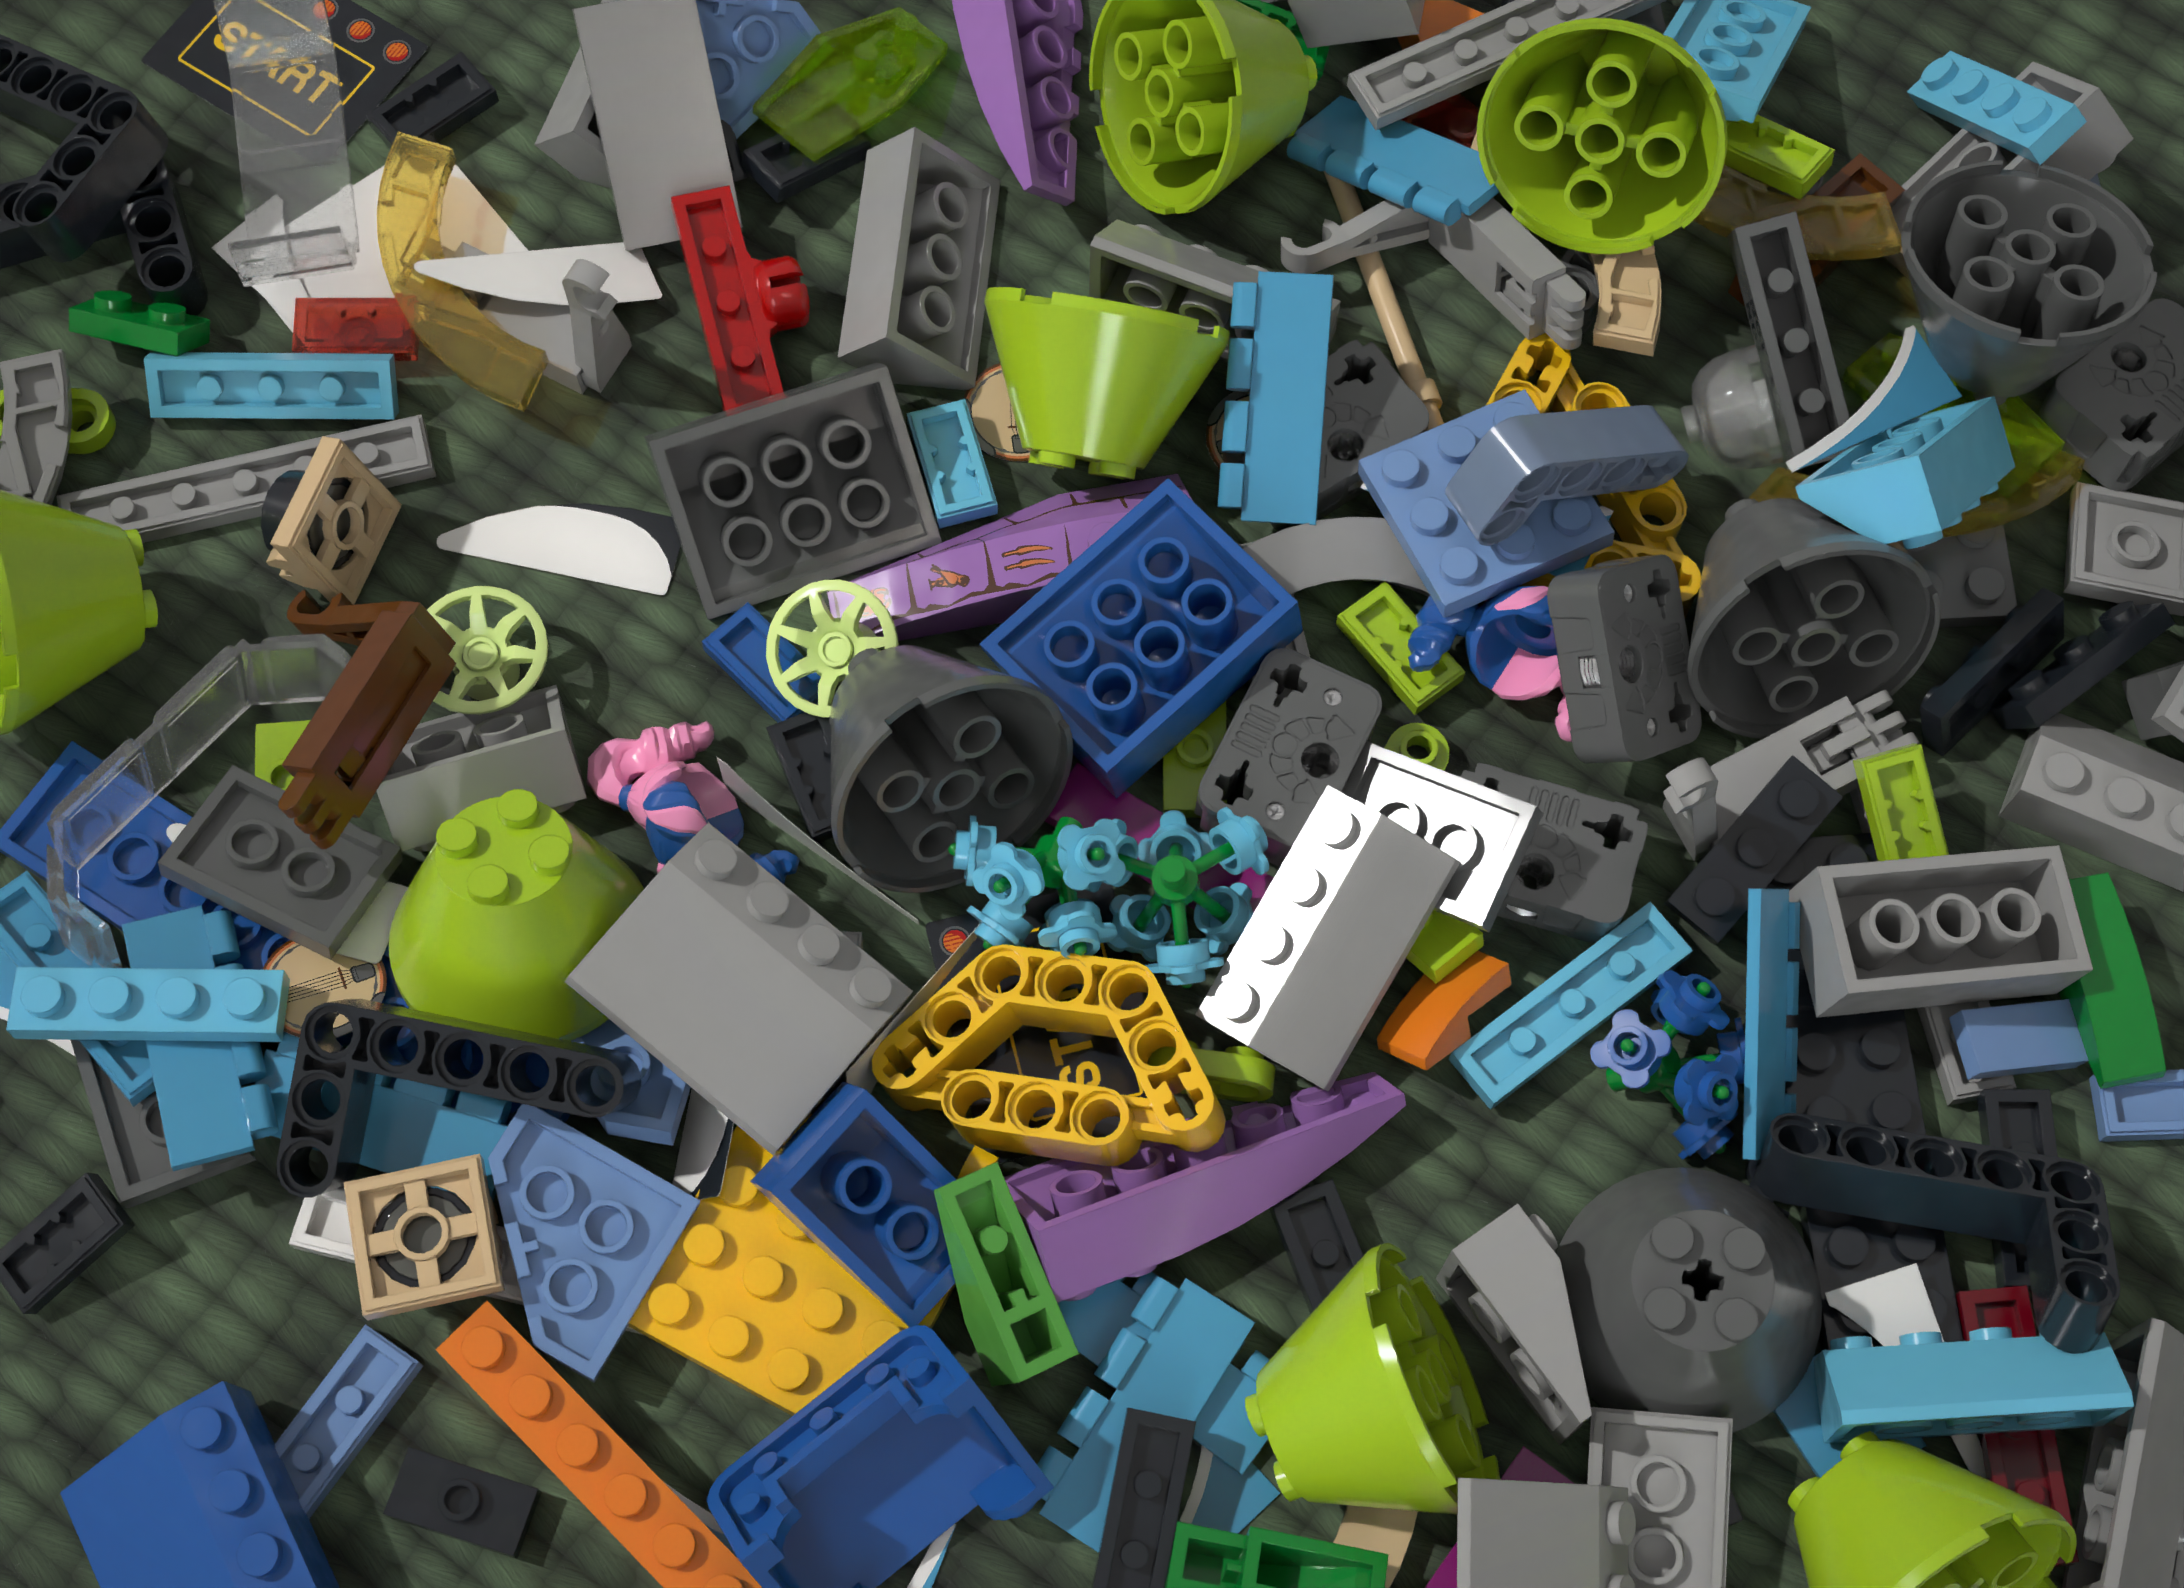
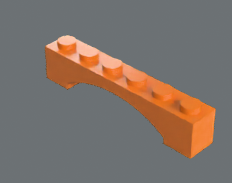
(589, 1456)

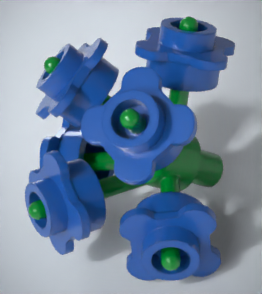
(1697, 1086)

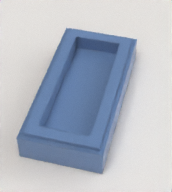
(2018, 1039)
(2140, 1109)

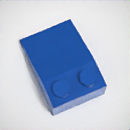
(866, 1200)

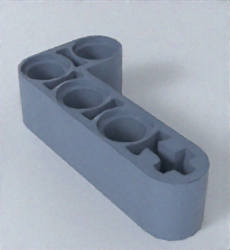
(1560, 458)

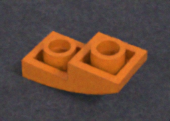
(1435, 1016)

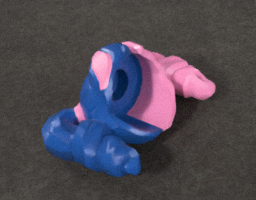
(1506, 645)
(671, 796)

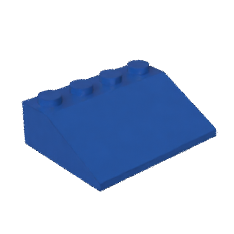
(1146, 634)
(197, 1504)

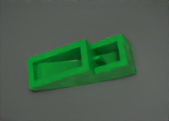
(2114, 998)
(1268, 1560)

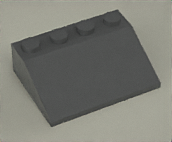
(794, 489)

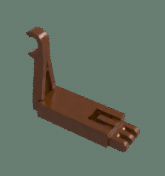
(367, 710)

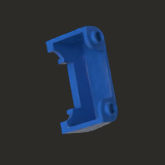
(873, 1472)

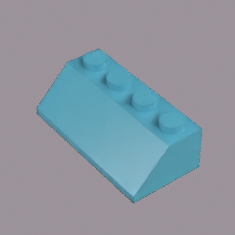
(1915, 475)
(1965, 1386)

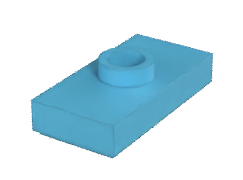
(952, 463)

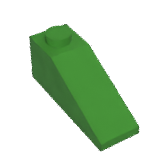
(1000, 1280)

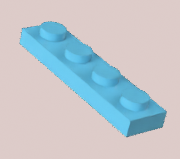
(1996, 106)
(272, 385)
(148, 1004)
(1569, 1005)

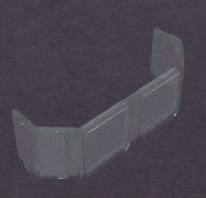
(289, 141)
(139, 769)

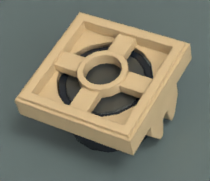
(328, 520)
(427, 1240)

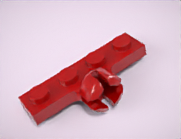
(737, 296)

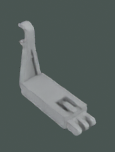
(1486, 248)
(579, 338)
(1710, 798)

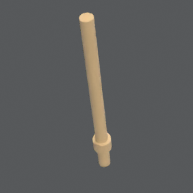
(1388, 309)

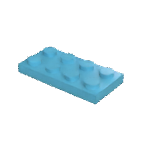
(1739, 46)

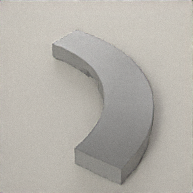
(35, 424)
(1335, 552)

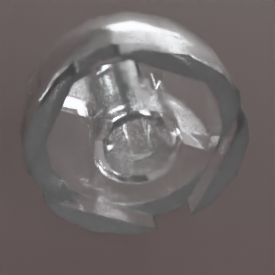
(1733, 412)

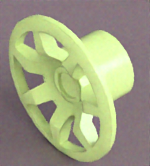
(830, 643)
(484, 656)

